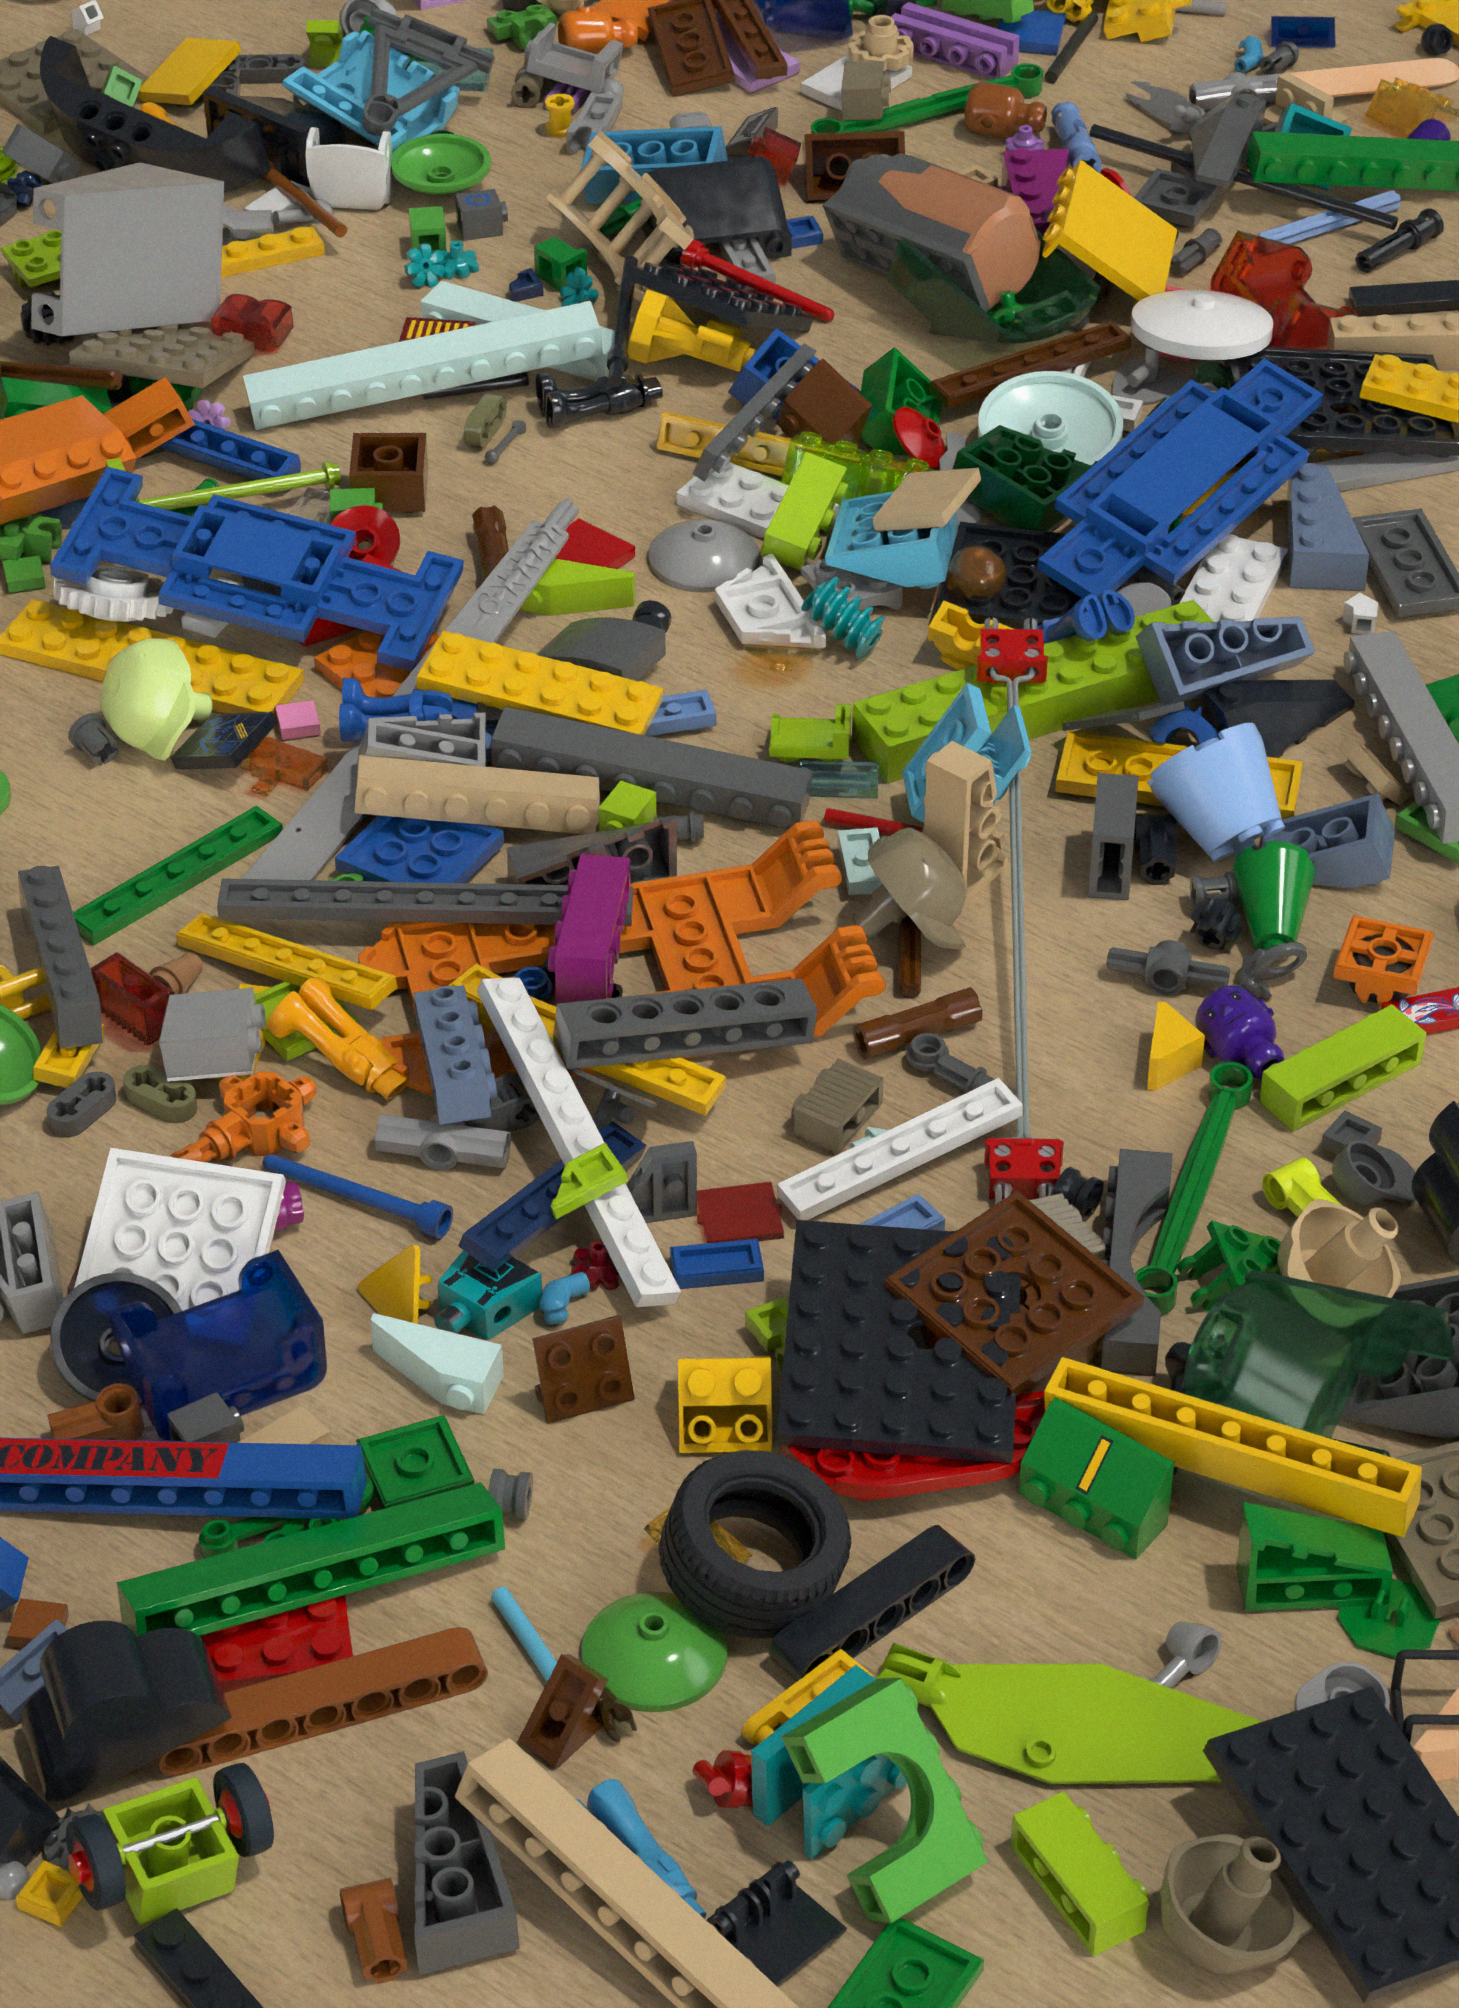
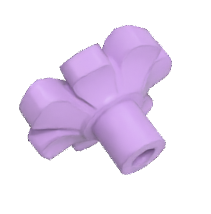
(210, 414)

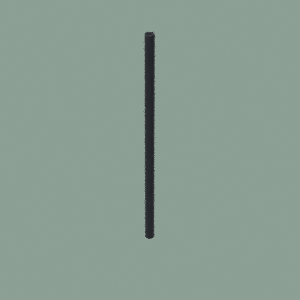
(1244, 177)

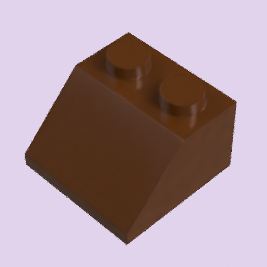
(825, 406)

